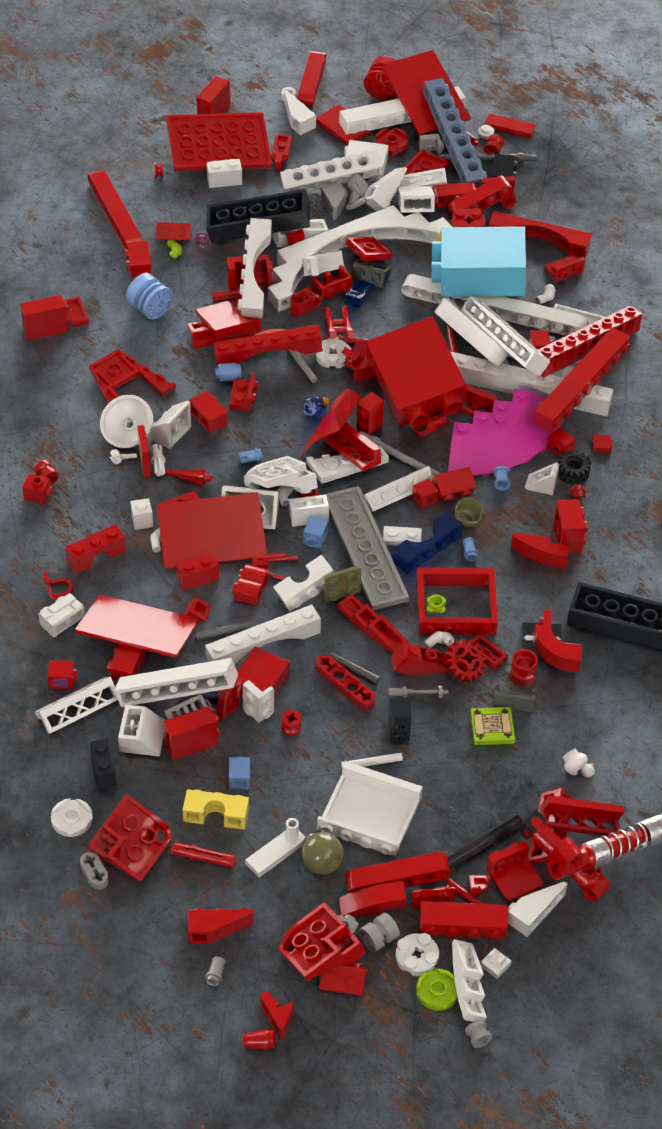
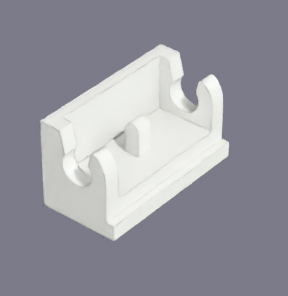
(302, 508)

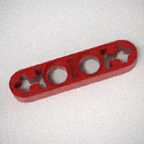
(347, 680)

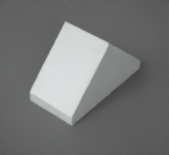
(543, 479)

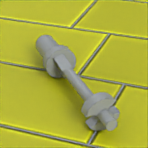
(404, 691)

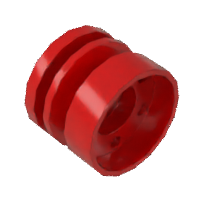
(376, 81)

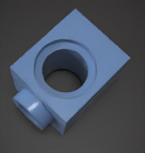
(315, 532)
(239, 773)

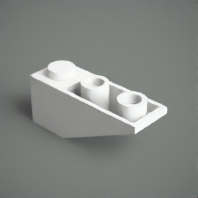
(299, 116)
(383, 190)

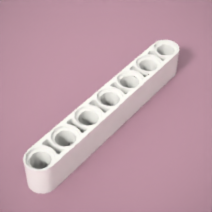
(471, 332)

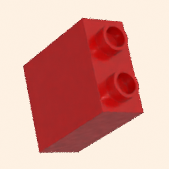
(417, 373)

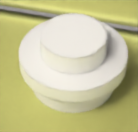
(485, 131)

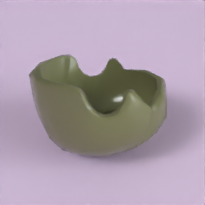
(468, 512)

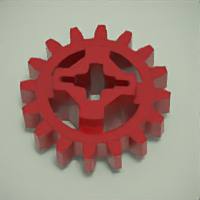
(459, 664)

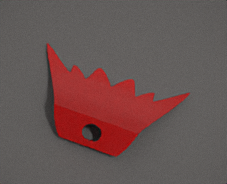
(336, 418)

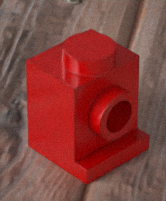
(560, 442)

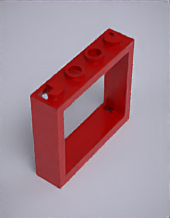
(457, 577)

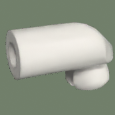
(547, 296)
(285, 491)
(156, 541)
(439, 637)

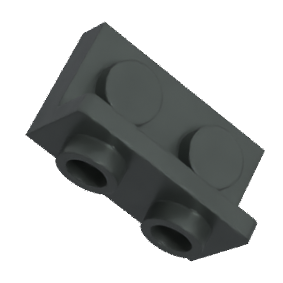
(370, 272)

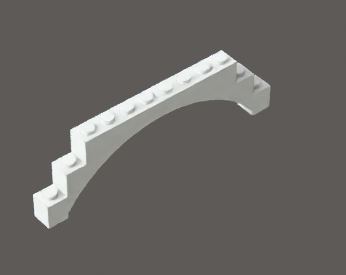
(381, 224)

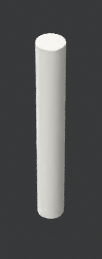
(377, 760)

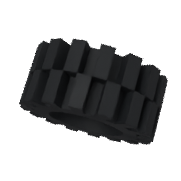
(574, 459)

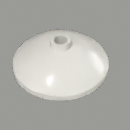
(118, 416)

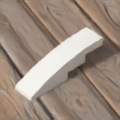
(467, 980)

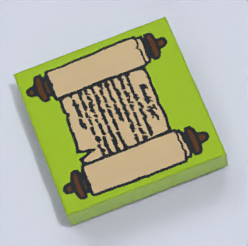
(492, 726)

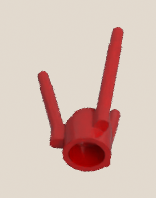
(263, 561)

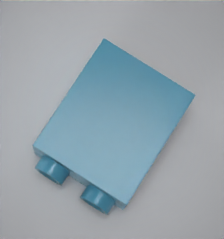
(480, 261)

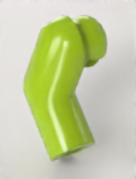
(176, 248)

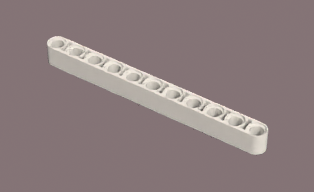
(507, 308)

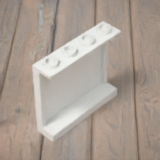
(370, 809)

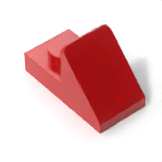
(278, 1016)

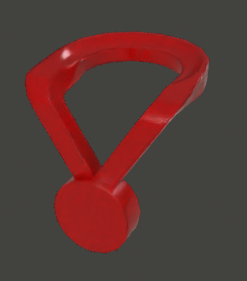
(56, 595)

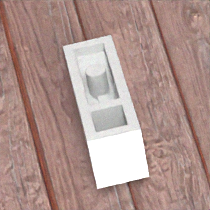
(533, 908)

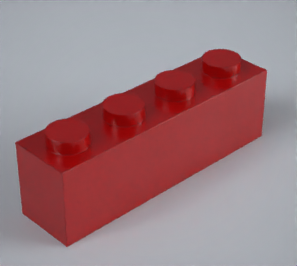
(463, 920)

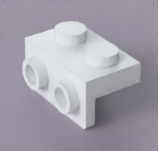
(258, 703)

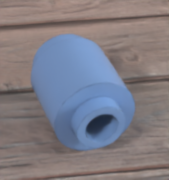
(228, 372)

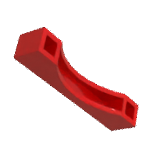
(568, 239)
(301, 340)

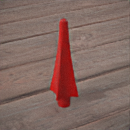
(197, 476)

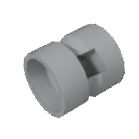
(380, 931)

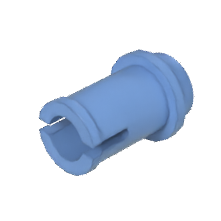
(252, 455)
(470, 552)

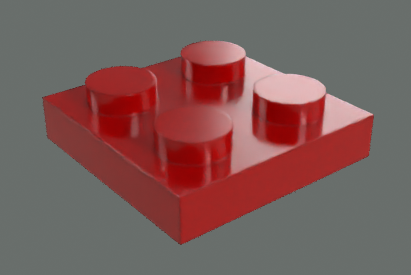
(368, 248)

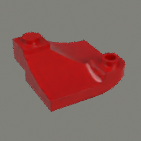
(131, 839)
(320, 943)

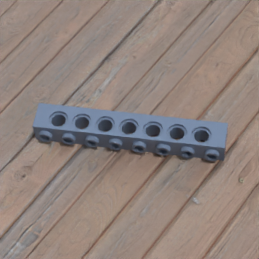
(453, 131)

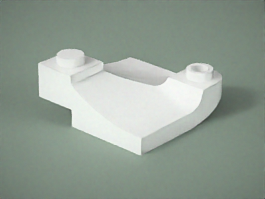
(282, 472)

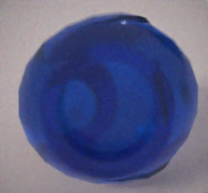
(314, 406)

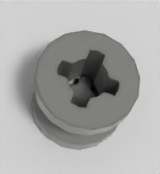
(478, 1033)

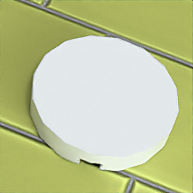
(71, 817)

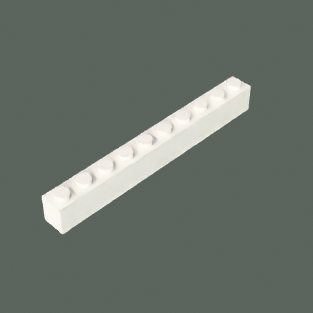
(507, 378)

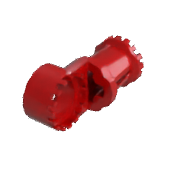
(433, 424)

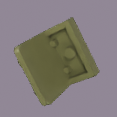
(341, 584)

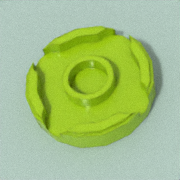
(437, 989)

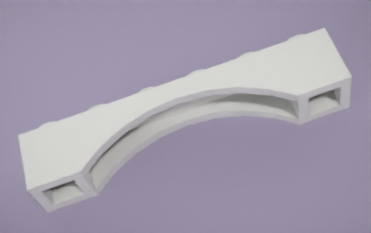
(252, 297)
(294, 625)

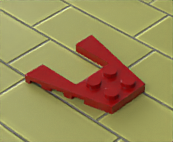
(119, 369)

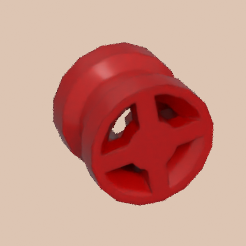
(295, 726)

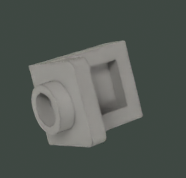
(431, 143)

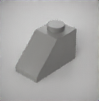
(334, 199)

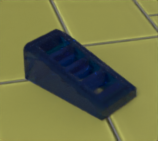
(357, 293)

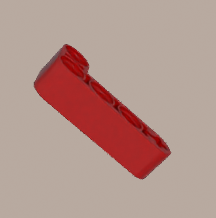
(486, 196)

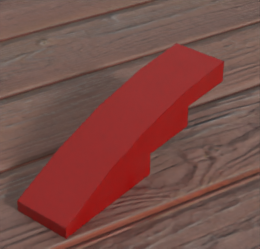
(371, 624)

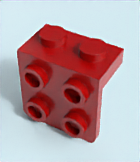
(513, 871)

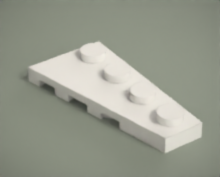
(336, 467)

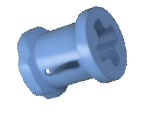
(502, 481)

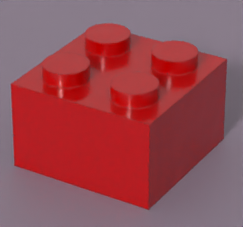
(570, 524)

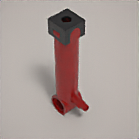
(592, 882)

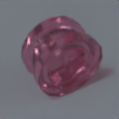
(201, 244)

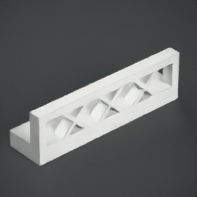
(73, 698)

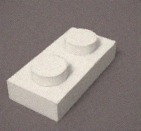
(395, 535)

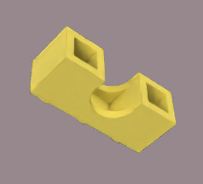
(200, 804)

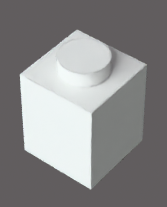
(141, 514)

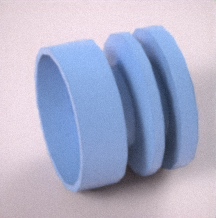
(149, 296)

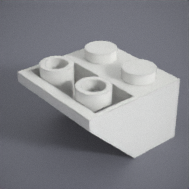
(141, 731)

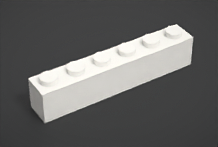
(176, 682)

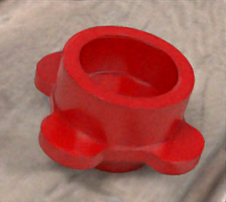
(577, 491)

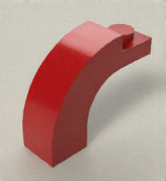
(552, 650)

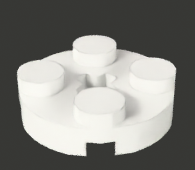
(332, 345)
(420, 943)

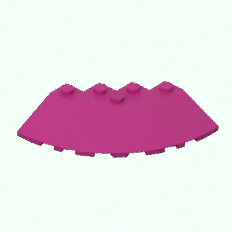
(499, 437)

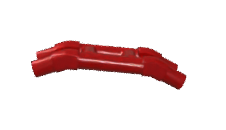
(332, 325)

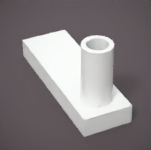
(277, 849)

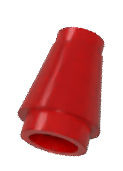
(261, 1039)

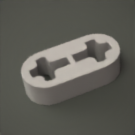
(90, 872)

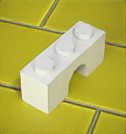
(295, 594)

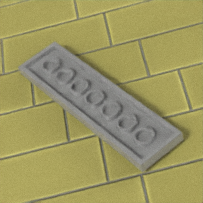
(366, 548)

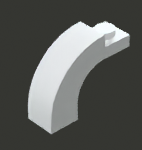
(322, 262)

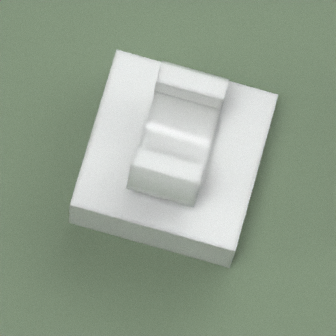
(495, 963)

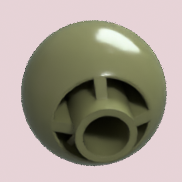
(322, 853)

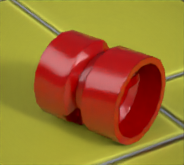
(523, 667)

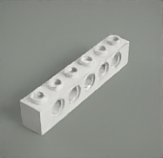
(371, 169)

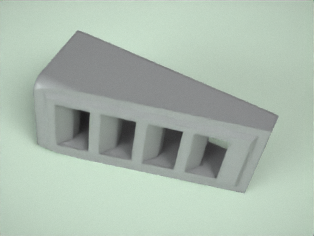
(199, 698)

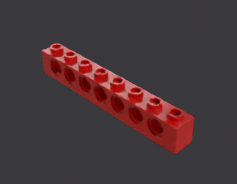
(578, 344)

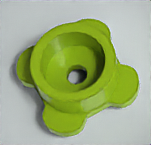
(436, 604)

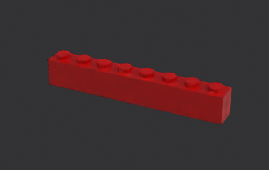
(581, 380)

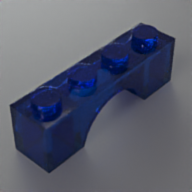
(411, 555)

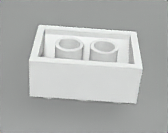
(268, 501)

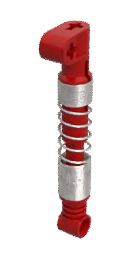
(570, 859)

